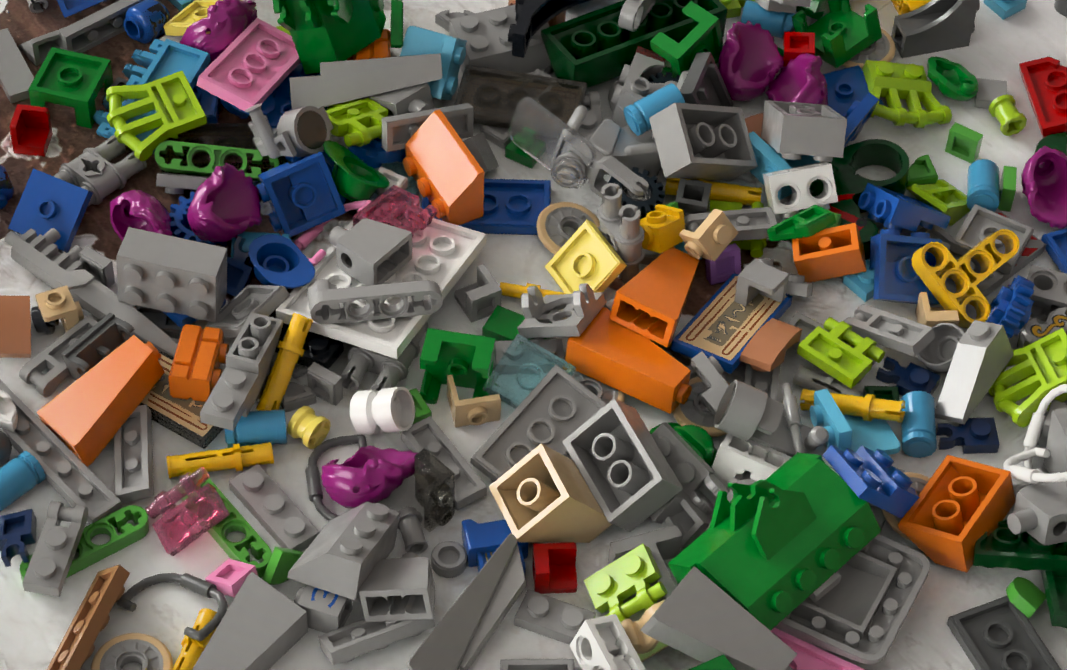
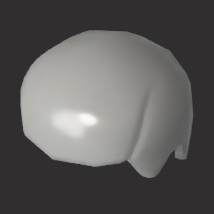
(940, 351)

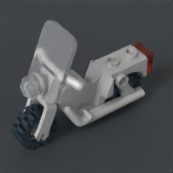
(612, 147)

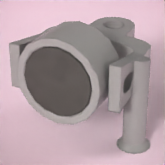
(298, 132)

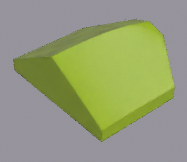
(943, 198)

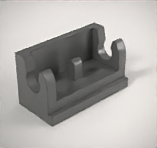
(96, 345)

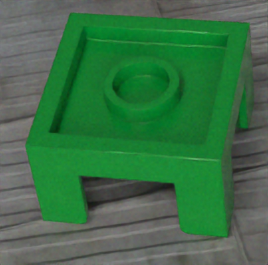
(841, 31)
(703, 38)
(71, 81)
(457, 354)

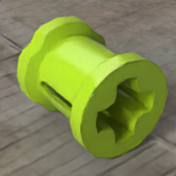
(1007, 114)

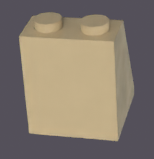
(548, 500)

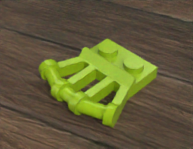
(905, 82)
(175, 110)
(1045, 358)

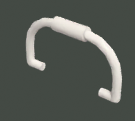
(1037, 421)
(1031, 475)

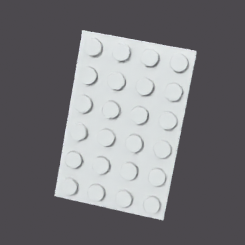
(438, 255)

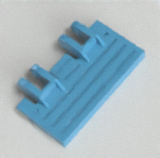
(168, 59)

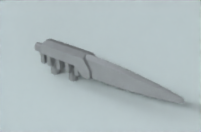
(57, 270)

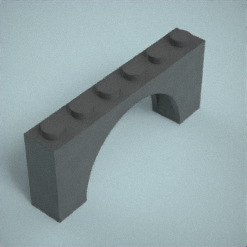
(935, 27)

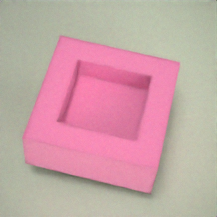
(230, 576)

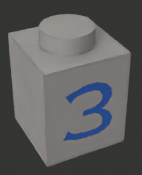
(324, 609)

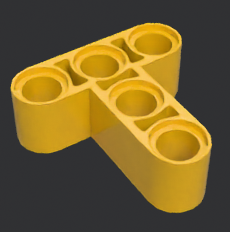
(962, 273)

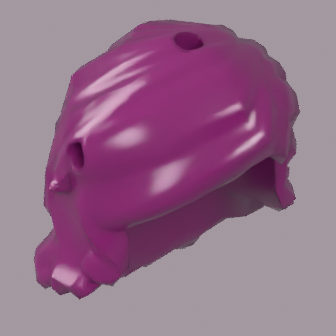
(225, 22)
(748, 61)
(800, 82)
(1046, 186)
(224, 205)
(139, 211)
(367, 475)

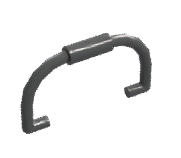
(313, 475)
(189, 582)

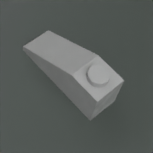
(973, 370)

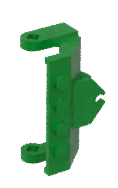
(330, 28)
(780, 537)

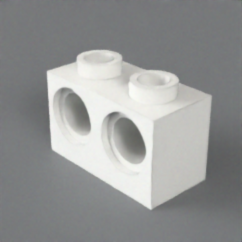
(800, 180)
(604, 646)

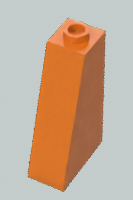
(656, 296)
(629, 363)
(103, 398)

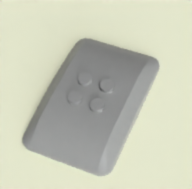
(867, 605)

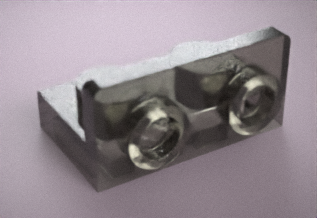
(434, 489)

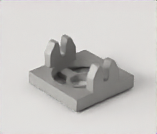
(579, 307)

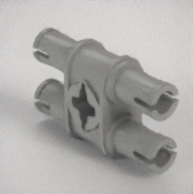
(97, 174)
(621, 229)
(388, 369)

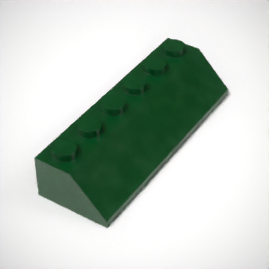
(596, 48)

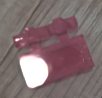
(394, 207)
(190, 518)

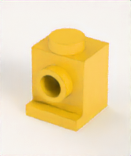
(662, 228)

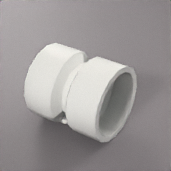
(382, 410)

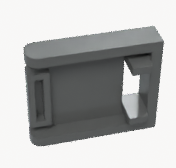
(704, 83)

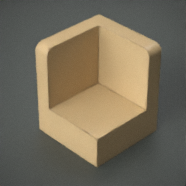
(933, 315)

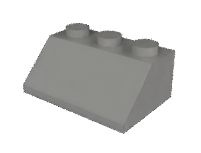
(348, 550)

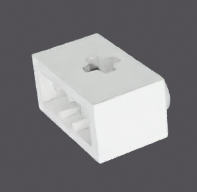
(745, 460)

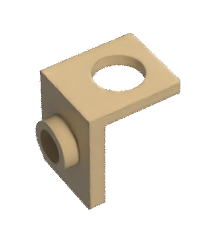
(473, 410)

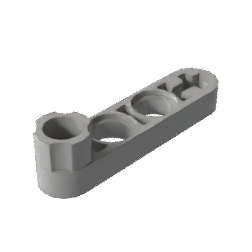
(325, 301)

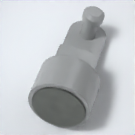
(755, 416)

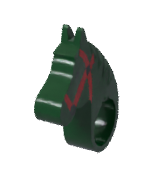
(851, 186)

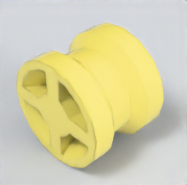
(308, 427)

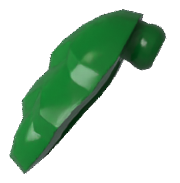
(952, 79)

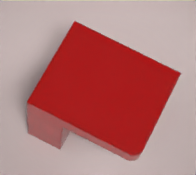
(796, 44)
(31, 130)
(554, 567)

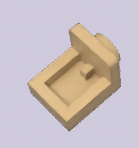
(710, 237)
(59, 305)

